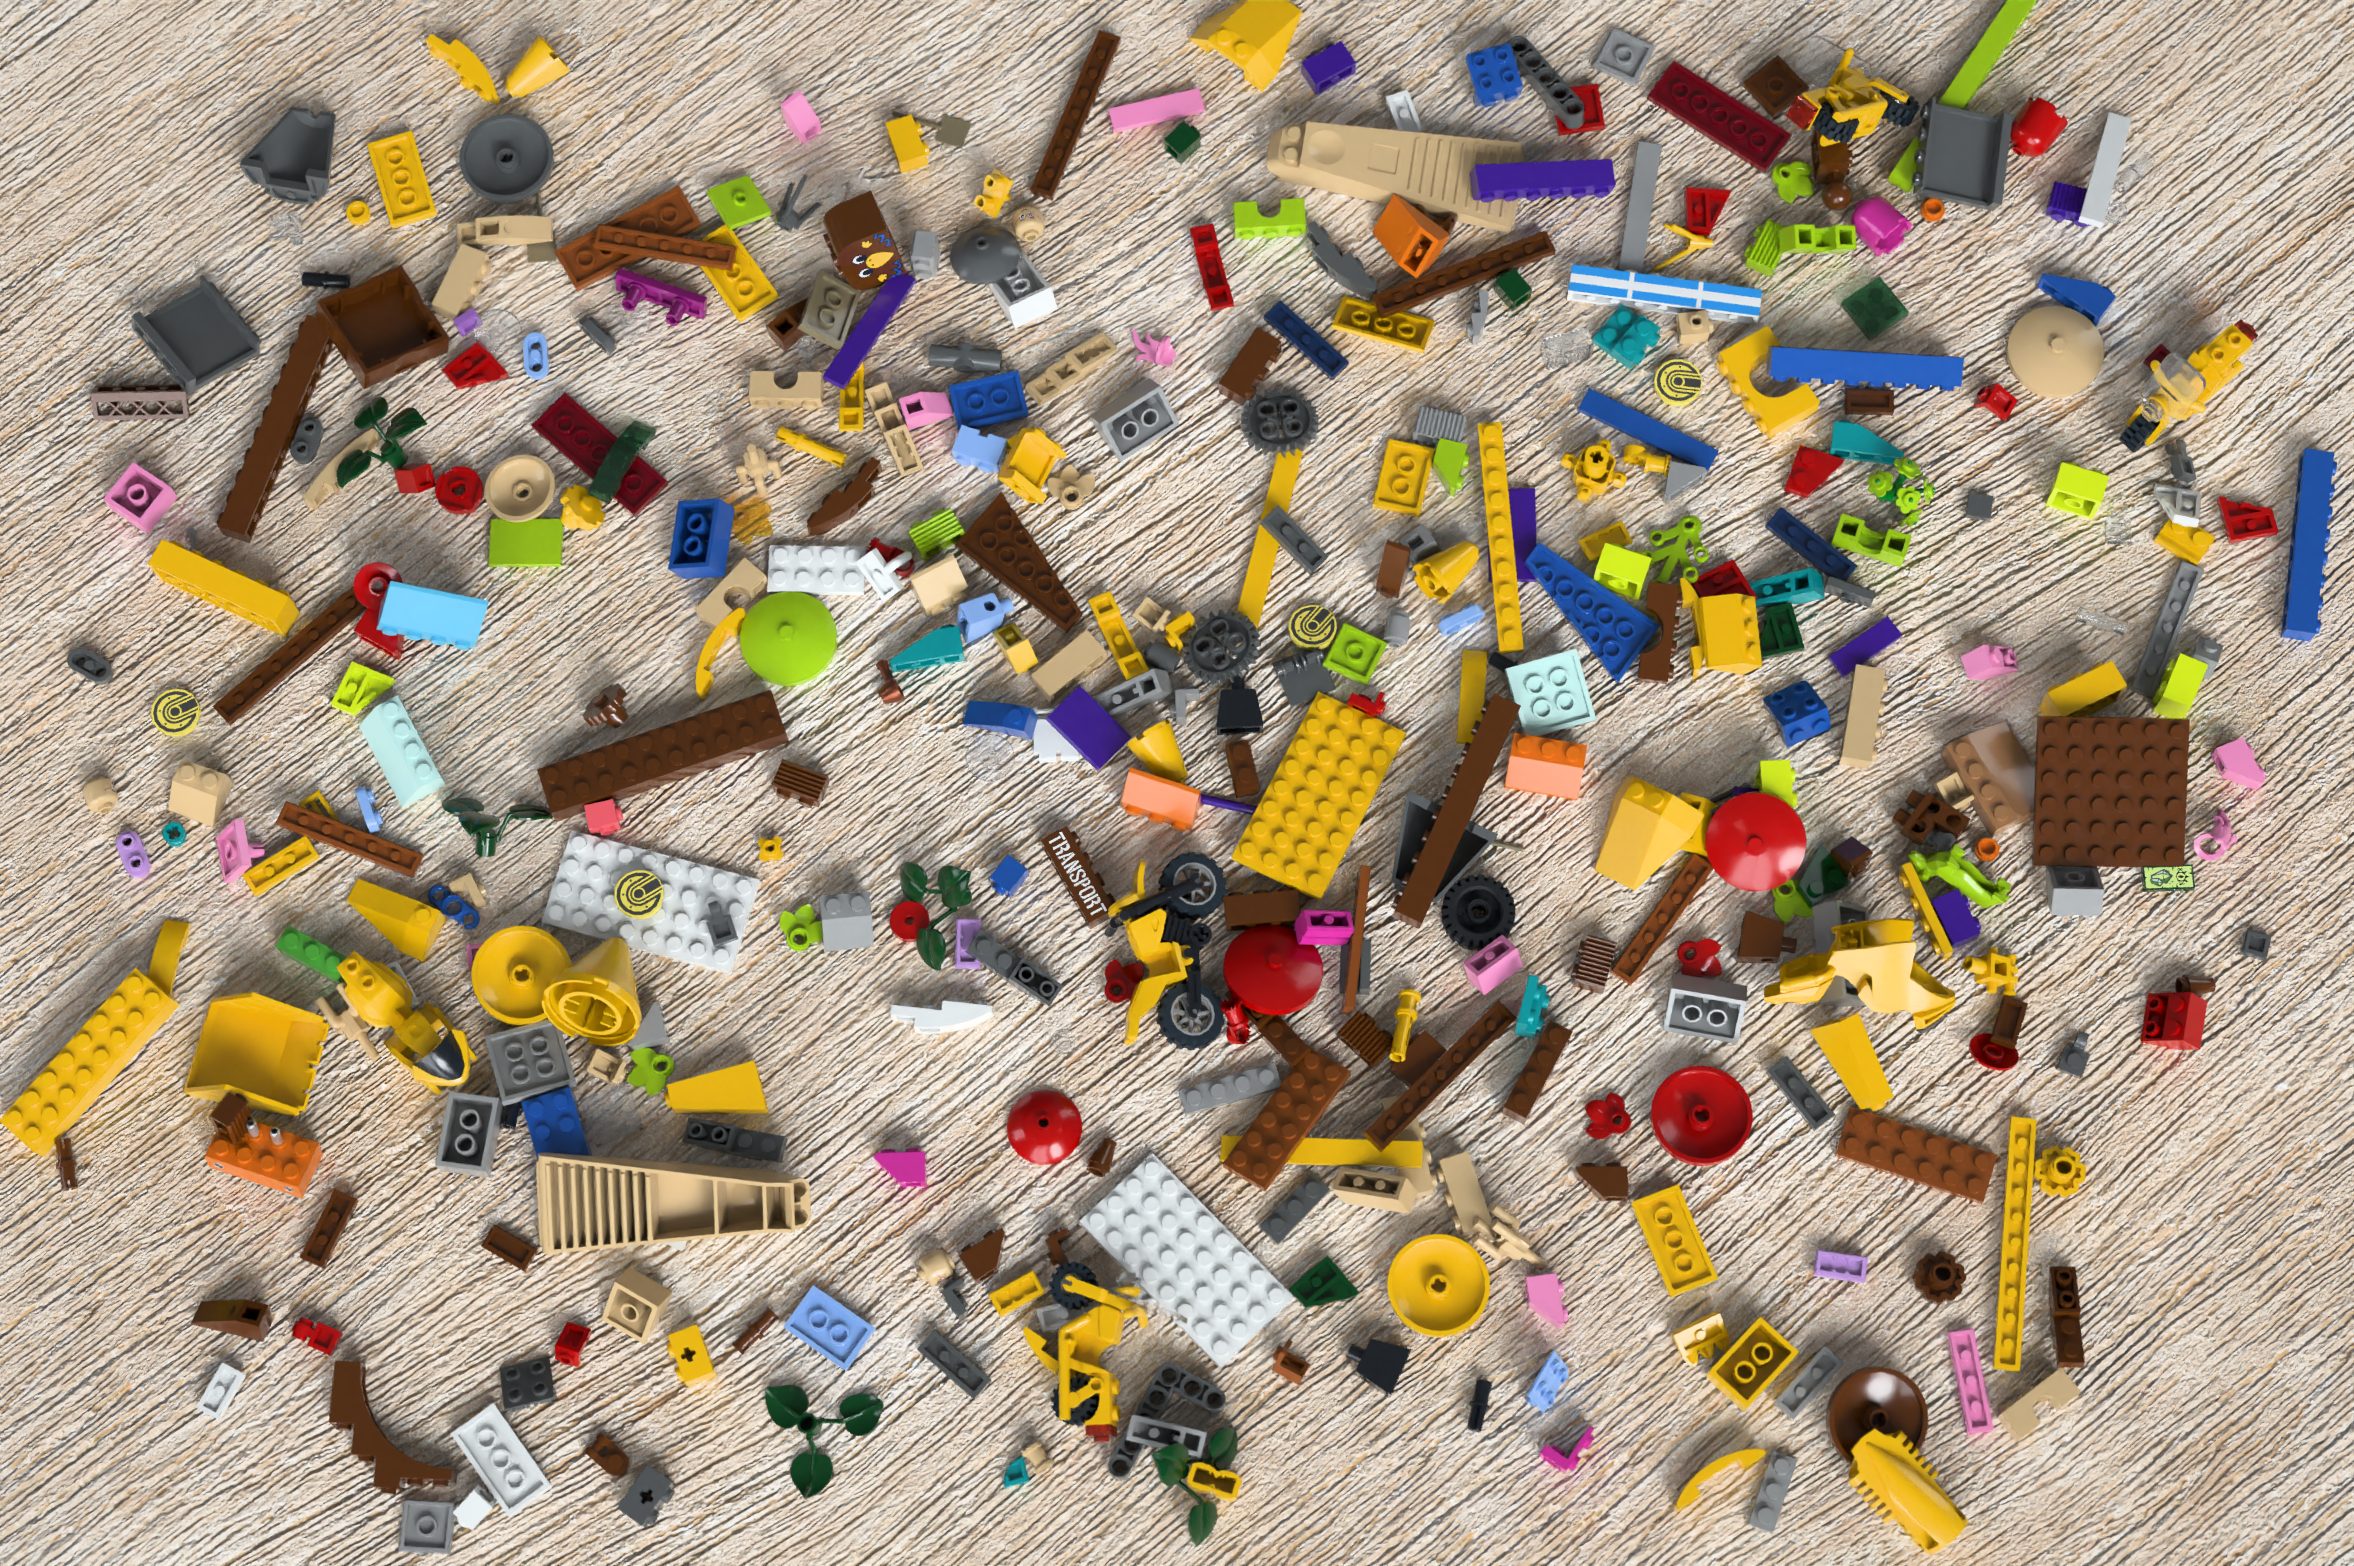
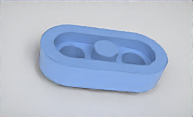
(536, 357)
(1452, 623)
(366, 798)

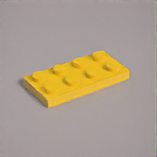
(402, 179)
(743, 288)
(1674, 1241)

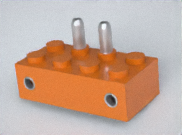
(268, 1158)

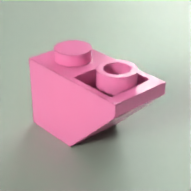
(800, 117)
(925, 408)
(1989, 662)
(2238, 764)
(1544, 1298)

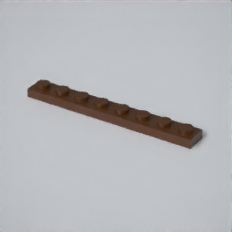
(1075, 115)
(1463, 274)
(289, 657)
(1439, 1076)

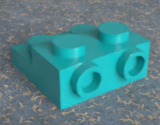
(1627, 336)
(1533, 1001)

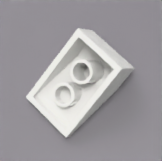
(1024, 293)

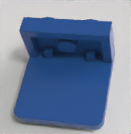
(1494, 75)
(1798, 712)

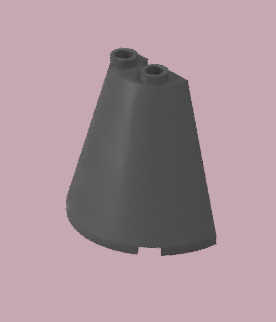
(294, 157)
(1415, 821)

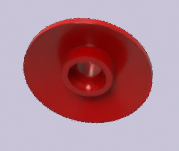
(365, 578)
(1991, 1054)

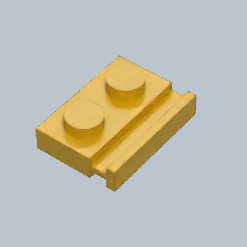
(2185, 541)

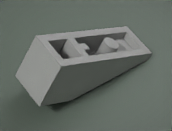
(1136, 692)
(1163, 1433)

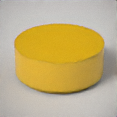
(358, 212)

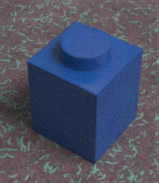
(1008, 877)

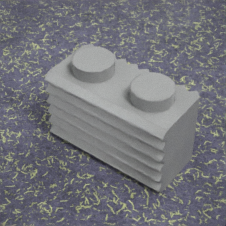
(925, 254)
(1436, 424)

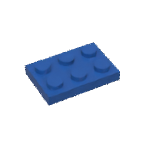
(988, 400)

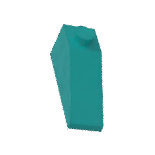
(1859, 444)
(1792, 588)
(934, 649)

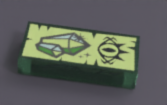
(2167, 878)

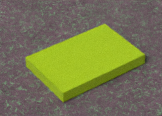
(526, 543)

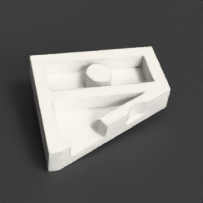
(2179, 504)

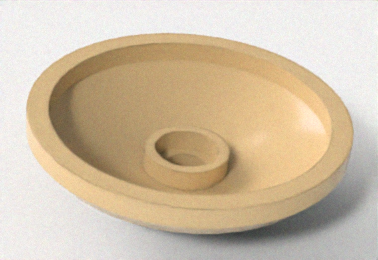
(515, 478)

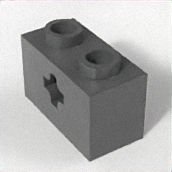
(647, 1483)

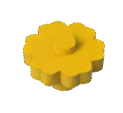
(580, 509)
(2059, 1171)

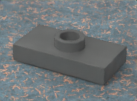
(1849, 592)

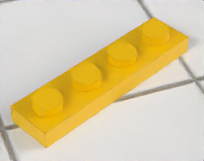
(1929, 919)

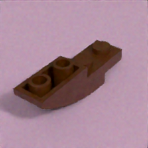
(840, 507)
(1277, 1035)
(2064, 1317)

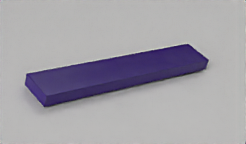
(868, 330)

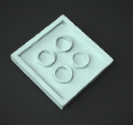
(1550, 693)

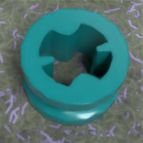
(177, 841)

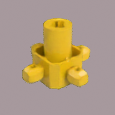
(1594, 470)

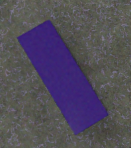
(1865, 646)

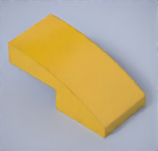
(1038, 1346)

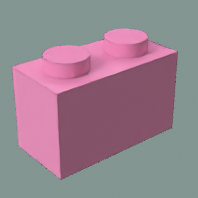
(1493, 964)

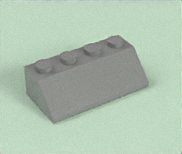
(1825, 916)

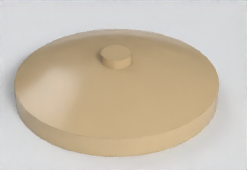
(2055, 351)

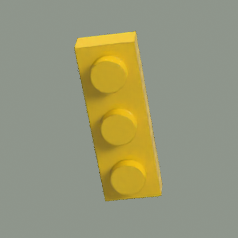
(280, 866)

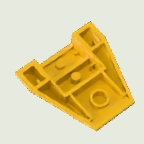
(1251, 36)
(1643, 831)

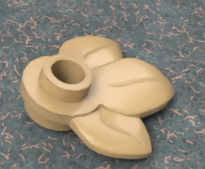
(1071, 485)

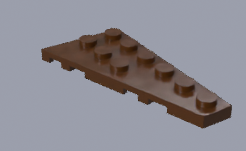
(1012, 557)

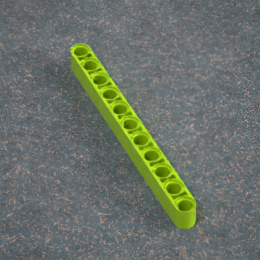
(1970, 76)

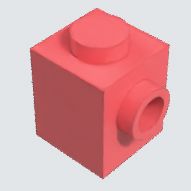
(603, 817)

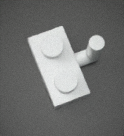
(881, 573)

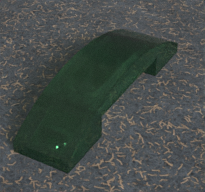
(619, 459)

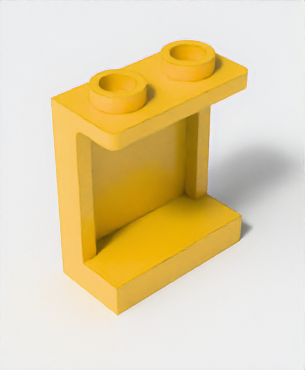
(1030, 464)

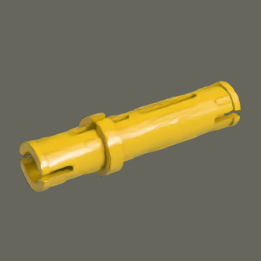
(803, 443)

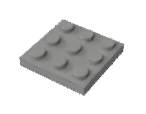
(529, 1061)

